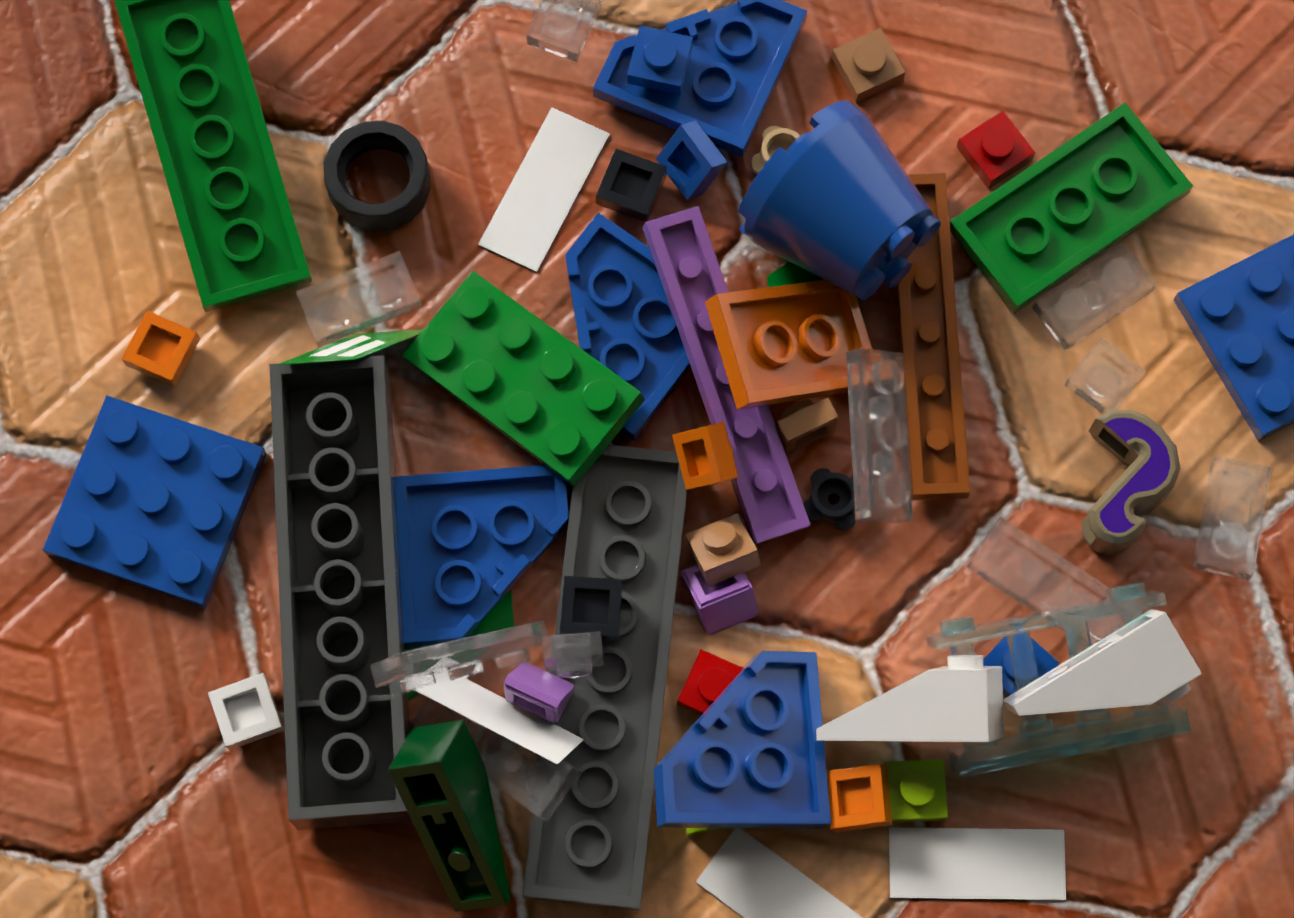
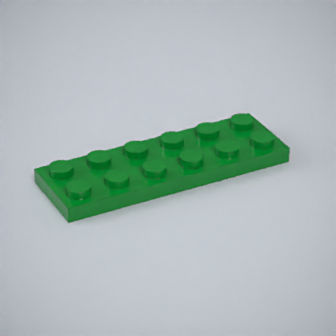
(214, 149)

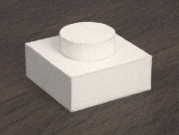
(246, 711)

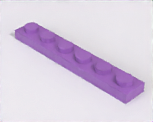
(689, 278)

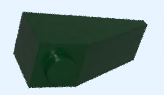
(453, 812)

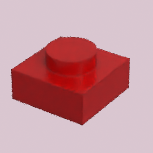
(995, 149)
(706, 682)

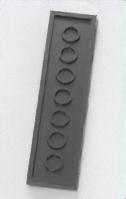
(627, 528)

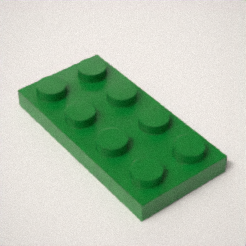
(1069, 207)
(524, 378)

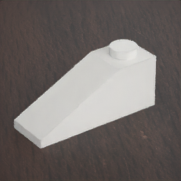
(1125, 669)
(937, 706)

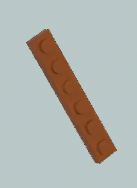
(933, 359)

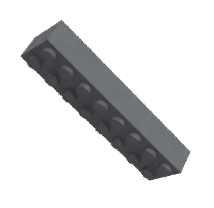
(338, 590)

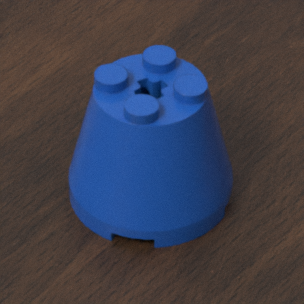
(839, 205)

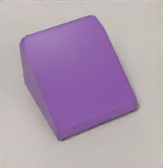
(721, 603)
(537, 691)

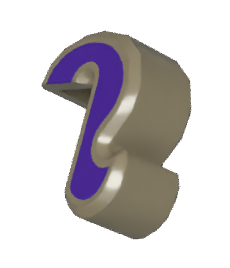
(1140, 489)

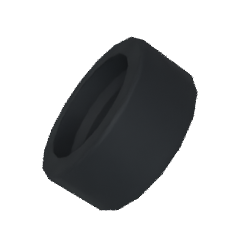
(376, 136)

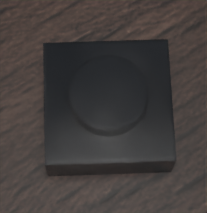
(631, 185)
(591, 606)

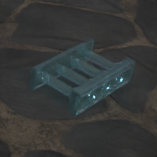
(1037, 736)

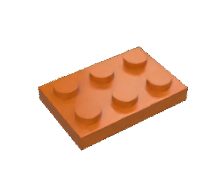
(786, 341)

